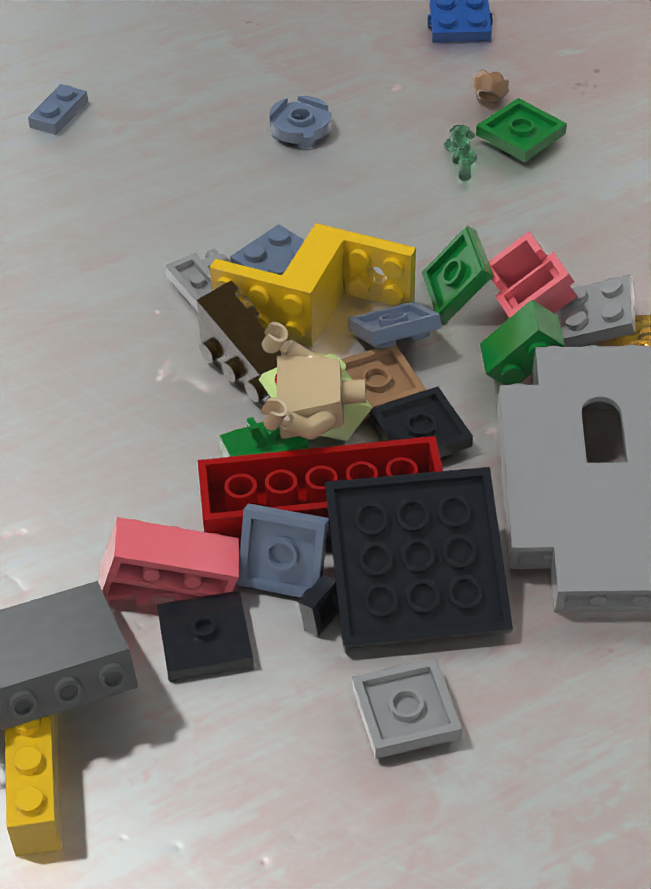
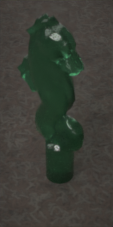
(460, 145)

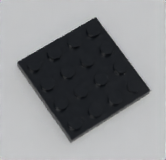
(417, 558)

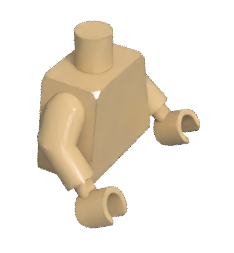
(308, 389)

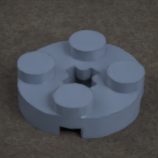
(300, 121)

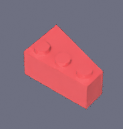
(166, 562)

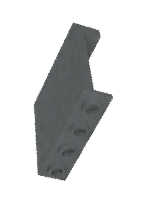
(60, 655)

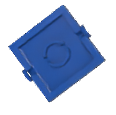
(460, 20)

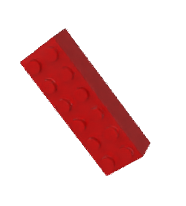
(298, 477)

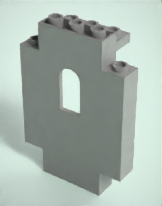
(574, 514)

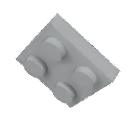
(599, 312)
(406, 708)

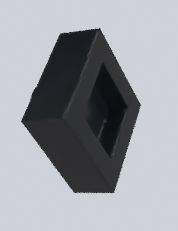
(319, 605)

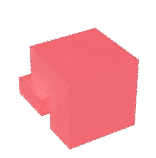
(529, 273)

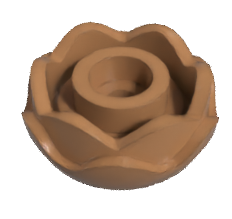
(490, 86)

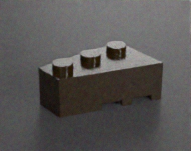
(234, 340)

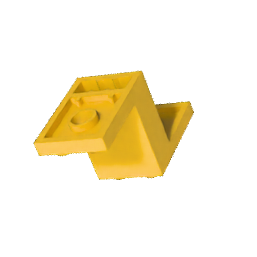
(317, 278)

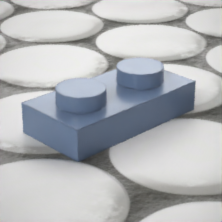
(58, 109)

